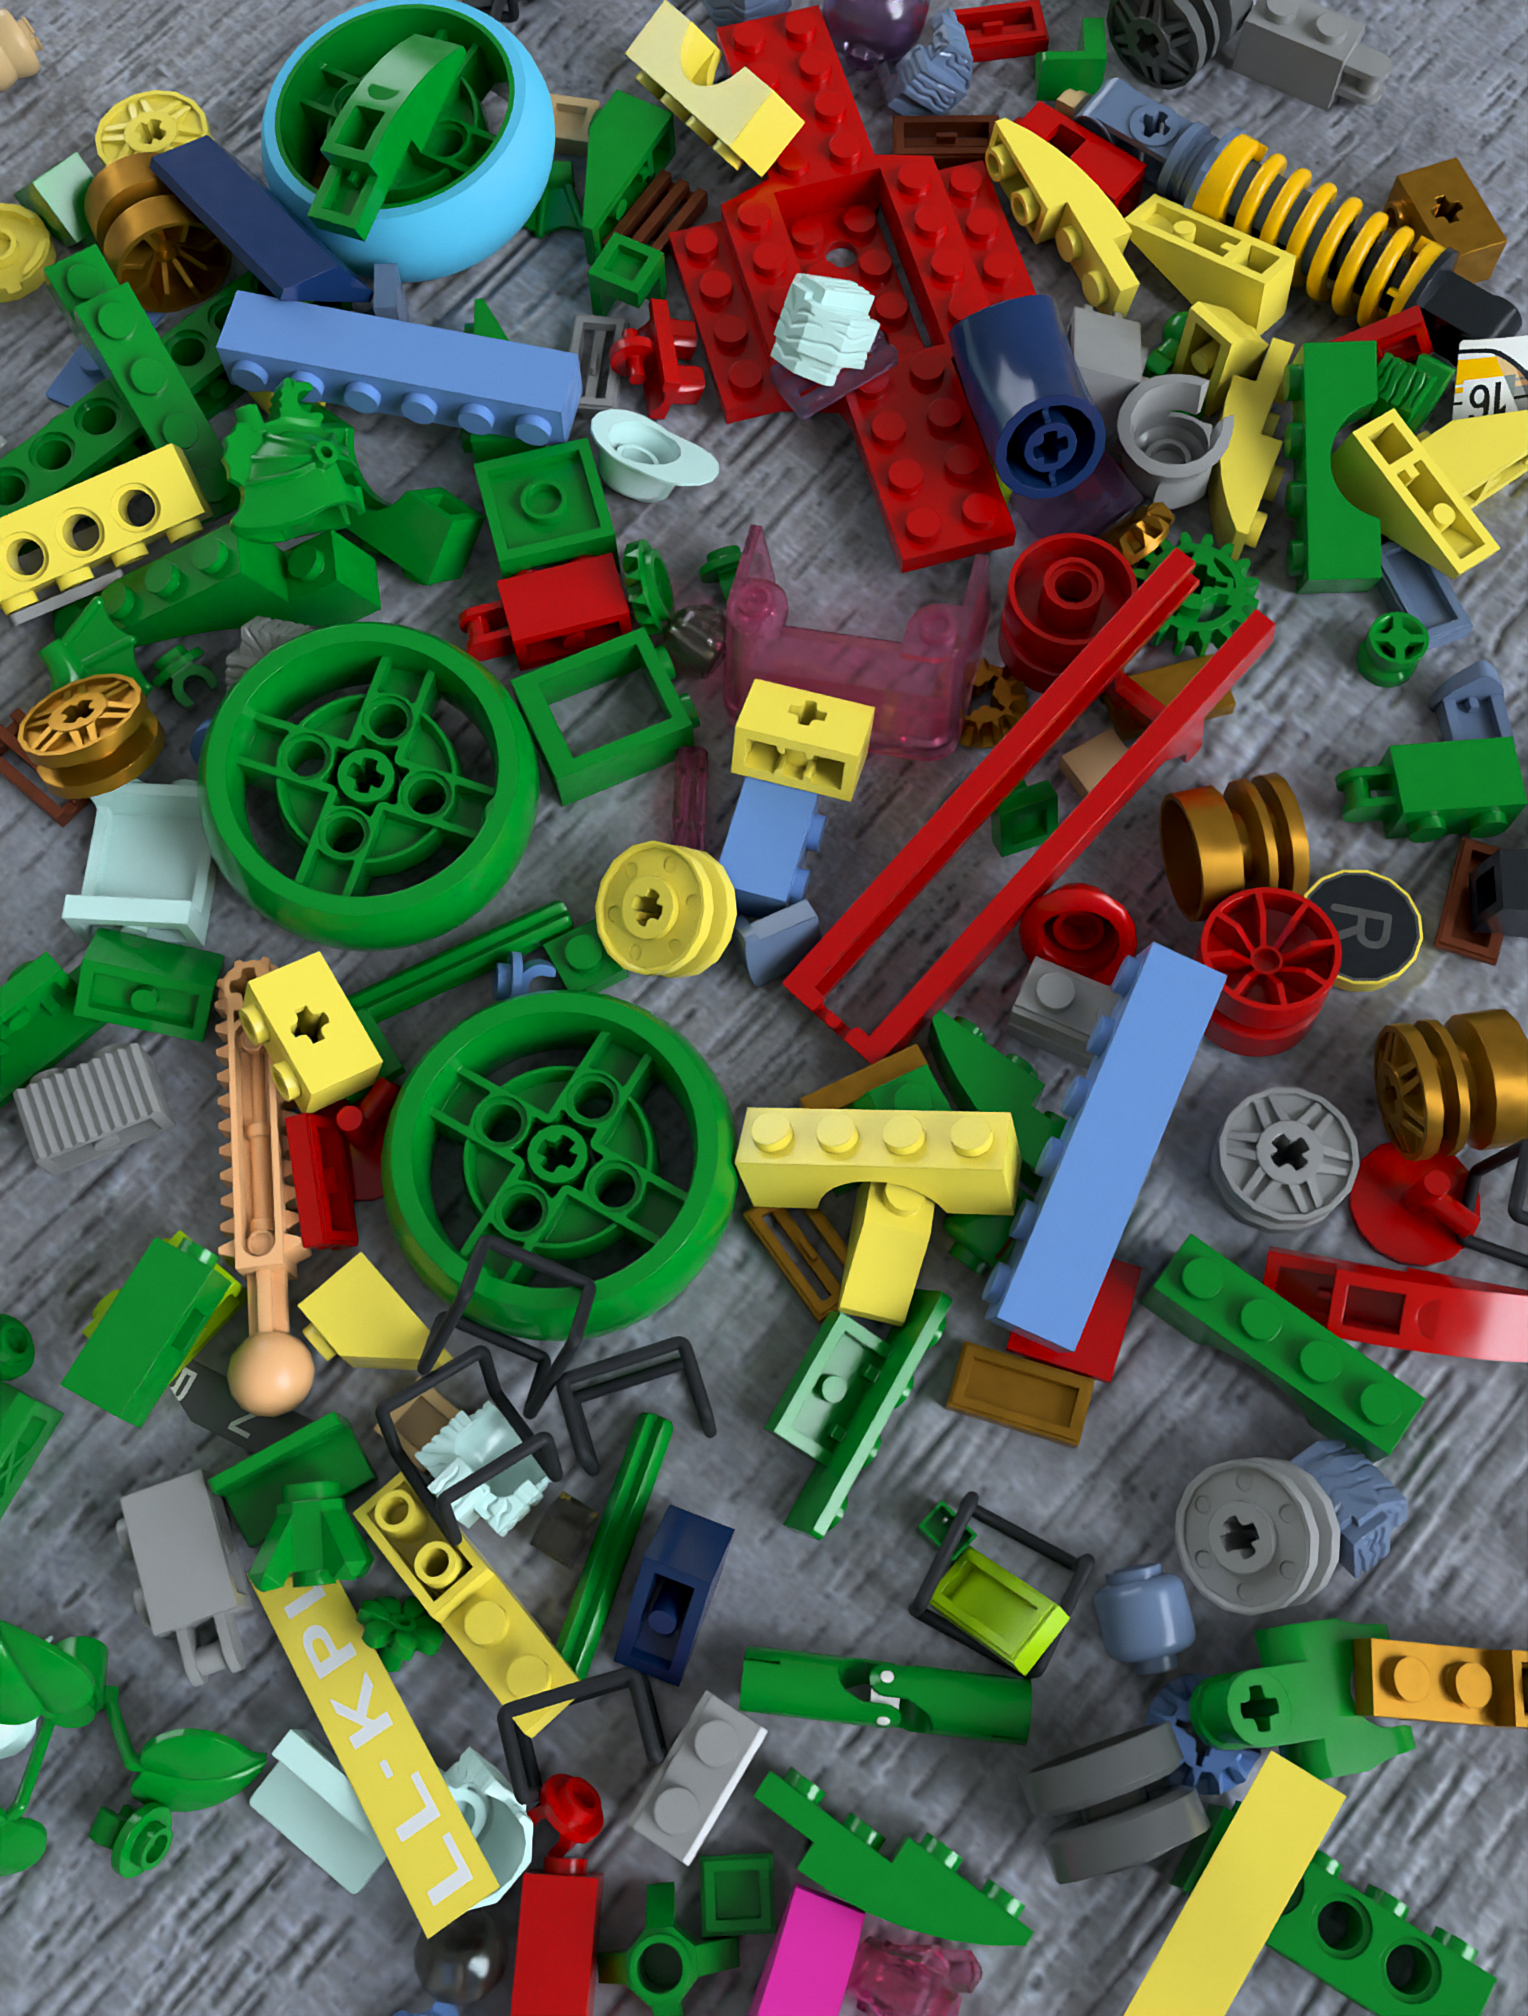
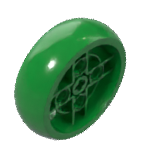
(259, 748)
(625, 1056)

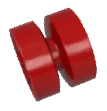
(1058, 602)
(1278, 966)

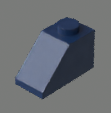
(673, 1594)

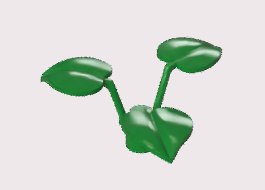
(68, 1687)

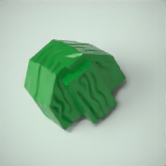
(1410, 388)

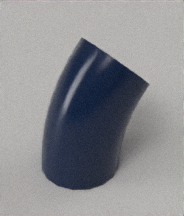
(1028, 396)

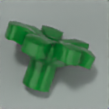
(399, 1629)

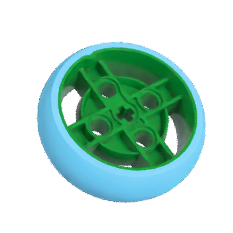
(466, 185)

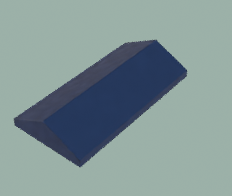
(256, 225)

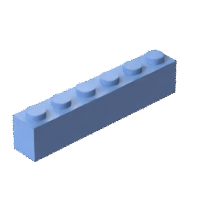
(402, 368)
(1104, 1148)

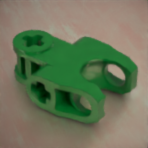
(1299, 1702)

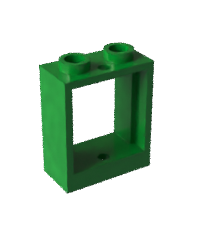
(620, 759)

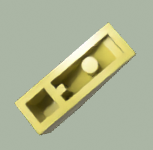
(1214, 261)
(1480, 452)
(1396, 480)

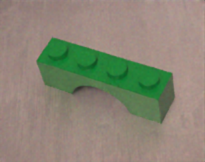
(422, 531)
(1334, 541)
(1326, 1377)

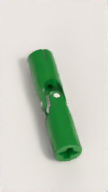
(899, 1697)

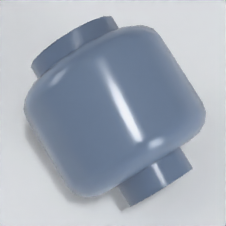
(1145, 1617)

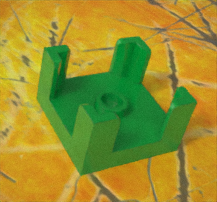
(545, 507)

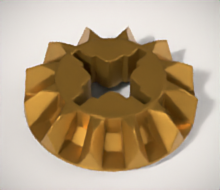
(1140, 531)
(1009, 703)

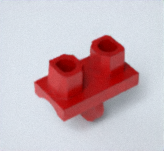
(652, 356)

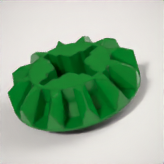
(648, 586)

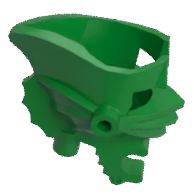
(288, 471)

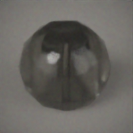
(696, 640)
(463, 1958)

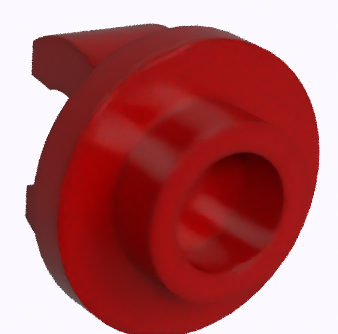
(571, 1809)

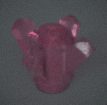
(911, 1979)

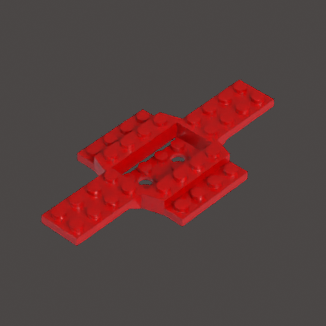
(825, 196)

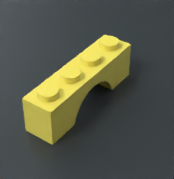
(741, 111)
(952, 1157)

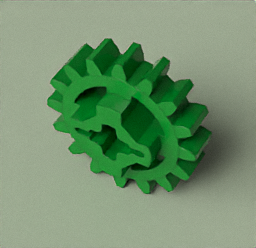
(1215, 606)

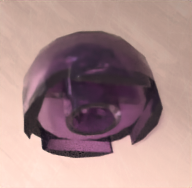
(874, 29)

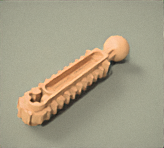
(271, 1366)

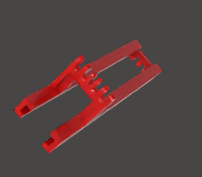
(1094, 672)

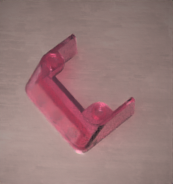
(914, 684)

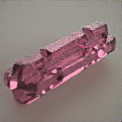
(690, 797)

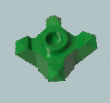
(311, 1540)
(666, 1956)

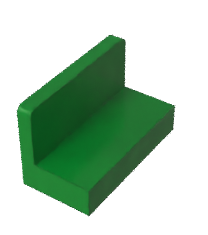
(148, 984)
(314, 1453)

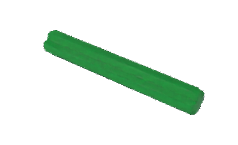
(462, 962)
(613, 1541)

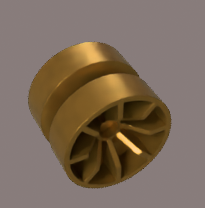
(153, 237)

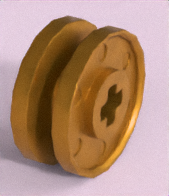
(91, 736)

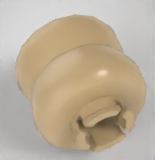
(17, 50)

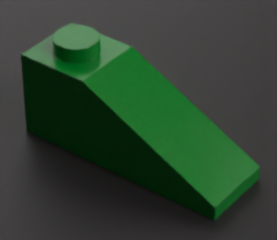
(625, 153)

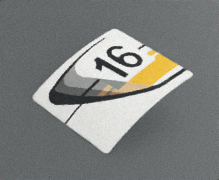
(1491, 377)

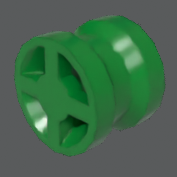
(1404, 638)

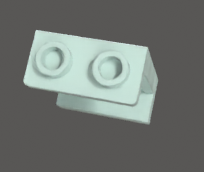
(146, 866)

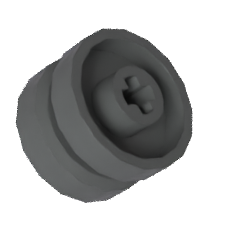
(1119, 1817)

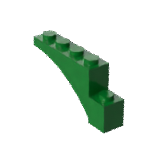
(139, 368)
(229, 581)

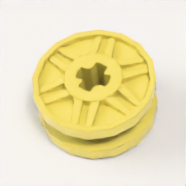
(149, 124)
(665, 910)

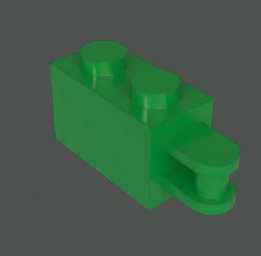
(1438, 789)

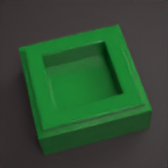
(737, 1894)

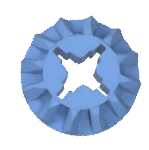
(1215, 1770)

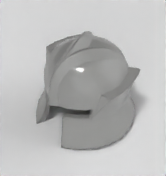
(1168, 451)

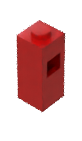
(1107, 165)
(557, 1939)

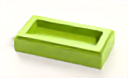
(998, 1610)

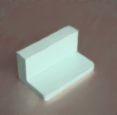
(319, 1810)

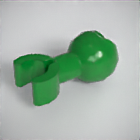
(1163, 358)

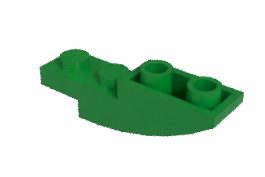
(379, 122)
(990, 1082)
(910, 1888)

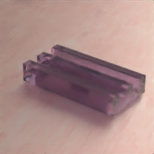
(791, 384)

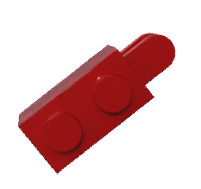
(550, 613)

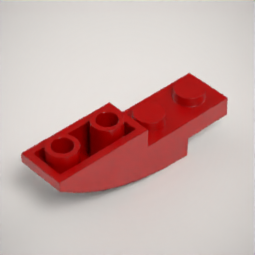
(1403, 1308)

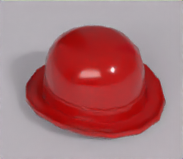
(1079, 931)

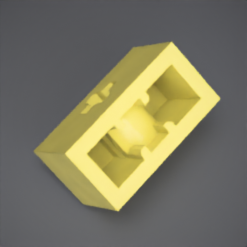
(802, 739)
(309, 1000)

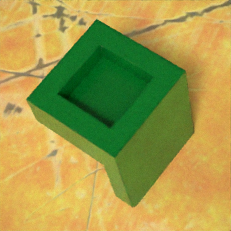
(1073, 69)
(626, 273)

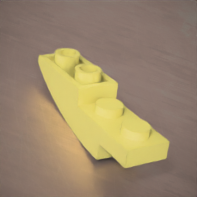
(1062, 202)
(1248, 465)
(468, 1602)

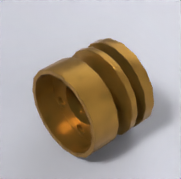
(1232, 842)
(1453, 1083)

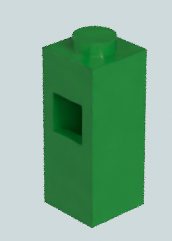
(148, 1330)

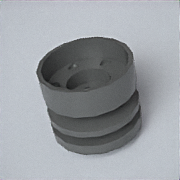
(1172, 38)

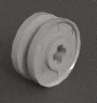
(1281, 1124)
(1294, 1527)

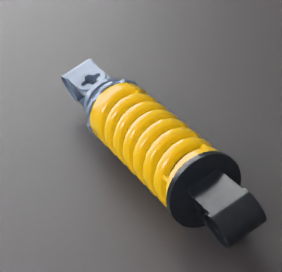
(1332, 257)

